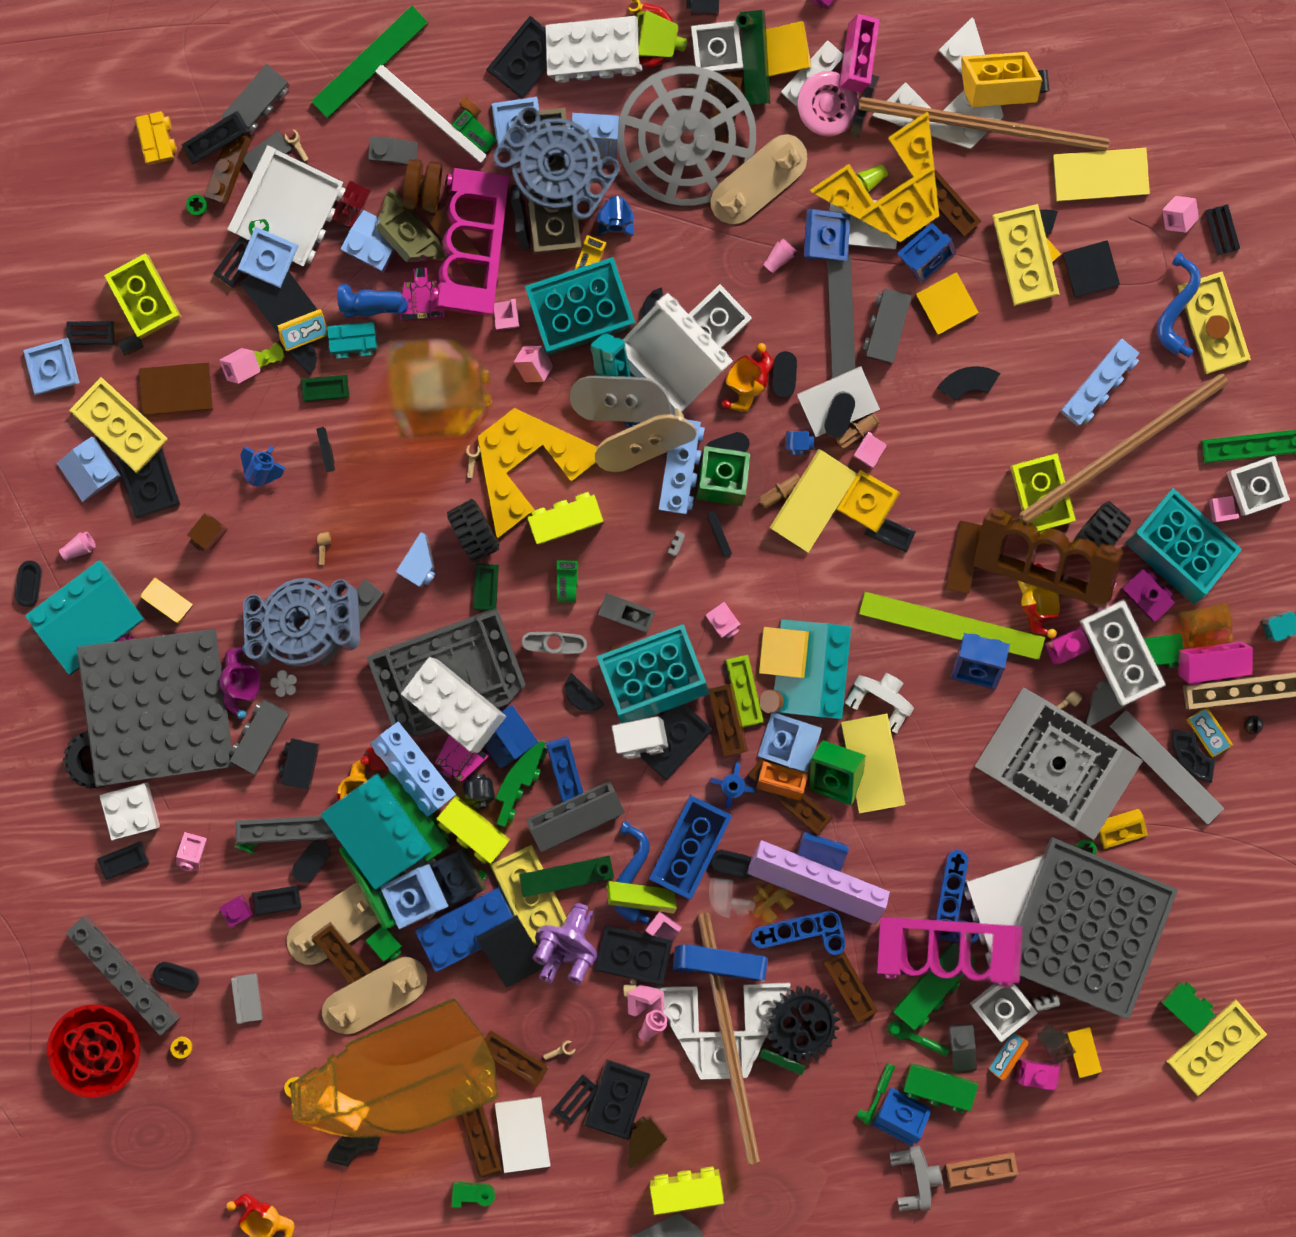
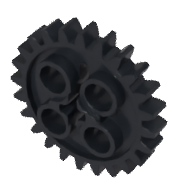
(786, 1036)

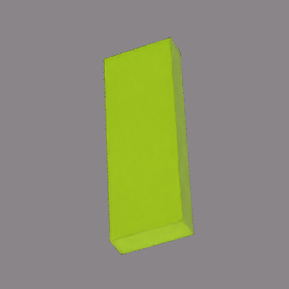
(745, 690)
(641, 897)

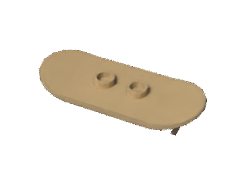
(759, 179)
(644, 442)
(347, 912)
(375, 996)

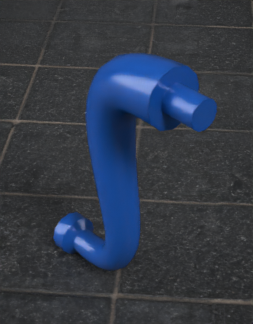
(1165, 332)
(632, 870)

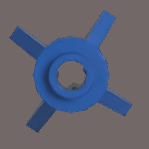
(616, 217)
(260, 467)
(730, 778)

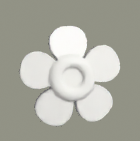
(284, 683)

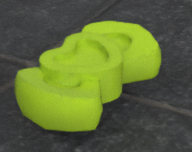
(274, 354)

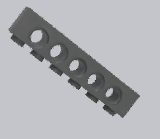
(123, 974)

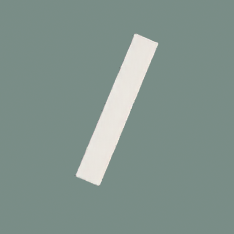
(431, 114)

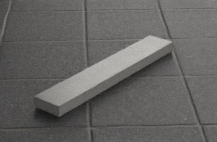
(1166, 767)

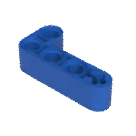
(953, 894)
(797, 934)
(719, 962)

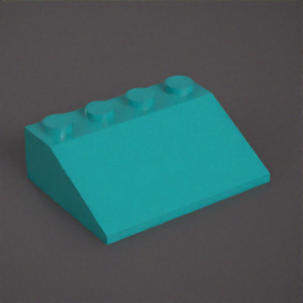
(580, 306)
(1183, 546)
(84, 613)
(653, 675)
(824, 683)
(376, 831)

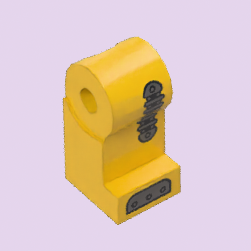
(591, 252)

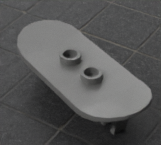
(619, 398)

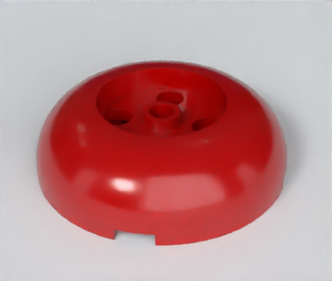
(81, 1075)

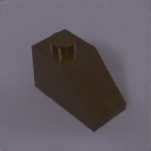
(645, 1138)

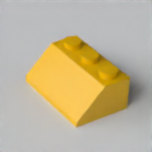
(1000, 79)

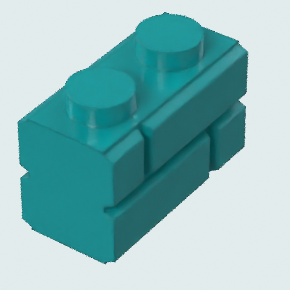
(352, 338)
(610, 356)
(1280, 626)

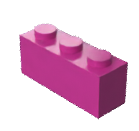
(859, 53)
(1215, 662)

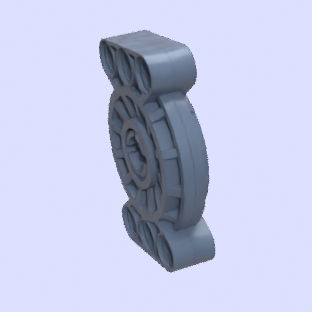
(559, 141)
(281, 615)

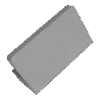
(247, 998)

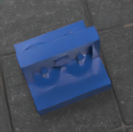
(827, 235)
(927, 252)
(510, 738)
(902, 1117)

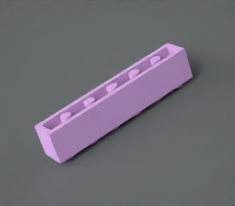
(818, 882)

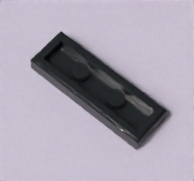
(215, 137)

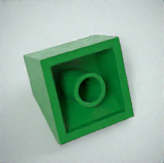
(723, 476)
(836, 772)

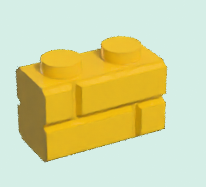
(155, 138)

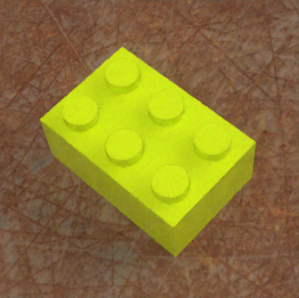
(143, 296)
(1037, 479)
(565, 518)
(472, 830)
(686, 1190)

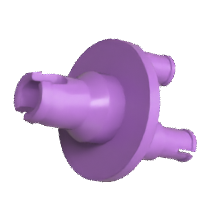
(566, 945)

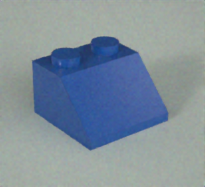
(980, 661)
(823, 850)

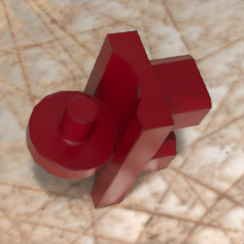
(351, 204)

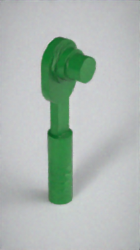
(902, 1031)
(867, 1116)

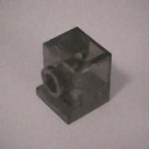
(1056, 1043)

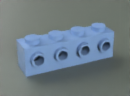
(1099, 382)
(680, 475)
(412, 769)

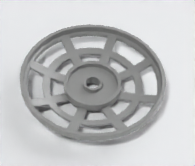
(678, 122)

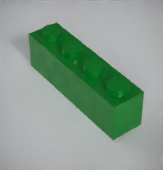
(436, 838)
(930, 990)

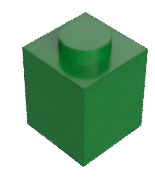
(385, 944)

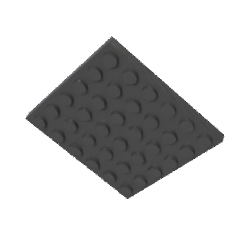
(154, 707)
(1091, 927)

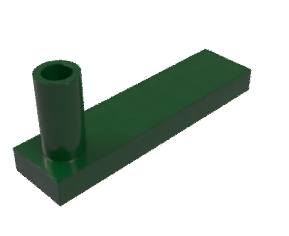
(755, 56)
(566, 876)

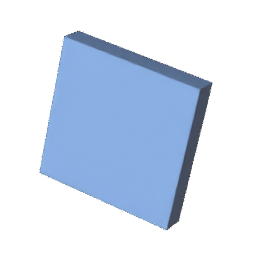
(505, 114)
(268, 257)
(51, 366)

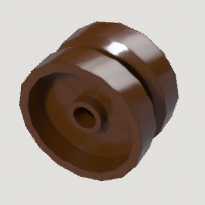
(420, 185)

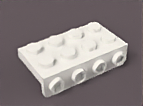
(592, 49)

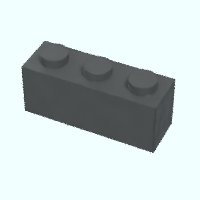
(259, 97)
(887, 326)
(259, 736)

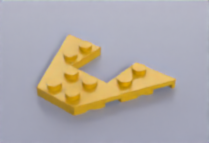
(905, 207)
(511, 442)

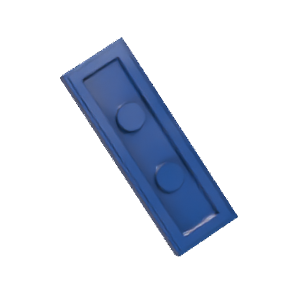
(564, 768)

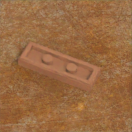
(981, 1169)

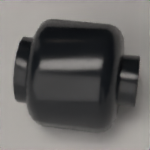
(478, 791)

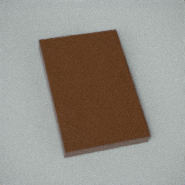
(176, 388)

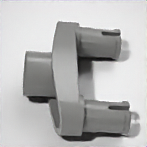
(539, 642)
(926, 1177)

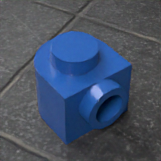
(798, 442)

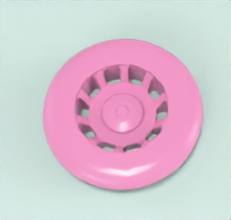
(826, 104)

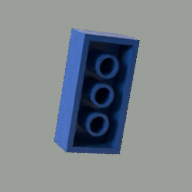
(690, 847)
(455, 933)

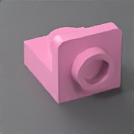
(723, 620)
(190, 852)

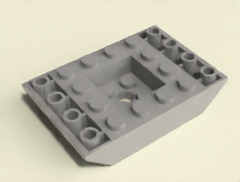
(1023, 757)

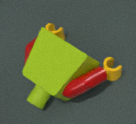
(656, 35)

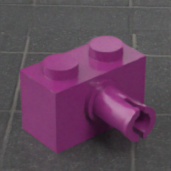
(1148, 594)

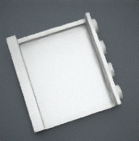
(291, 199)
(674, 352)
(1001, 897)

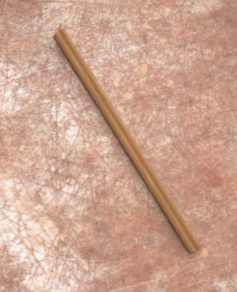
(984, 124)
(1123, 448)
(730, 1048)

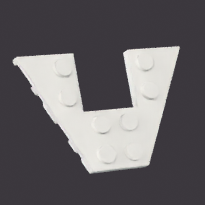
(963, 43)
(706, 1048)

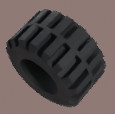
(1105, 525)
(473, 530)
(74, 764)

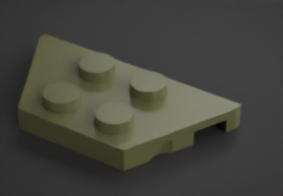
(407, 232)

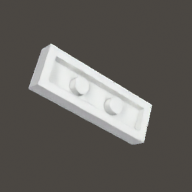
(824, 60)

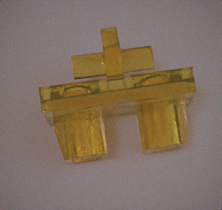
(763, 910)

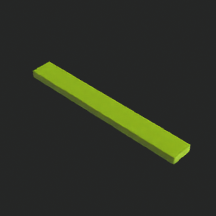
(948, 624)

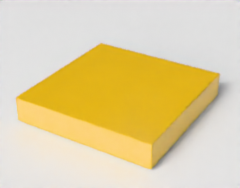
(787, 49)
(947, 303)
(868, 501)
(784, 652)

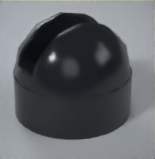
(1248, 724)

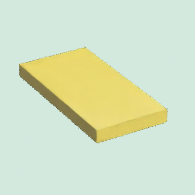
(1101, 174)
(1025, 255)
(1212, 300)
(119, 425)
(813, 500)
(881, 779)
(532, 910)
(1216, 1047)

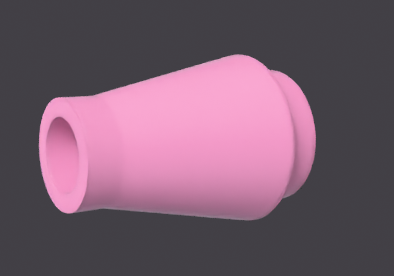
(781, 254)
(78, 546)
(653, 1025)

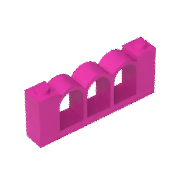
(480, 186)
(894, 949)

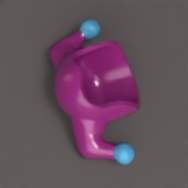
(238, 681)

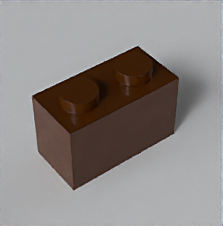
(206, 532)

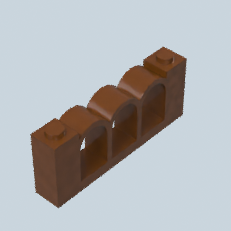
(1103, 560)

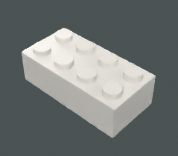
(1122, 652)
(453, 705)

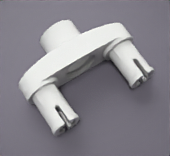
(886, 690)

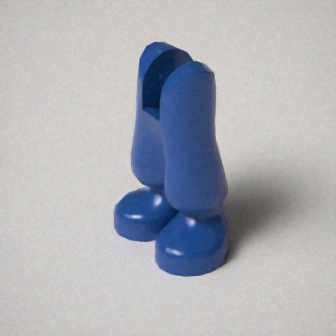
(369, 302)

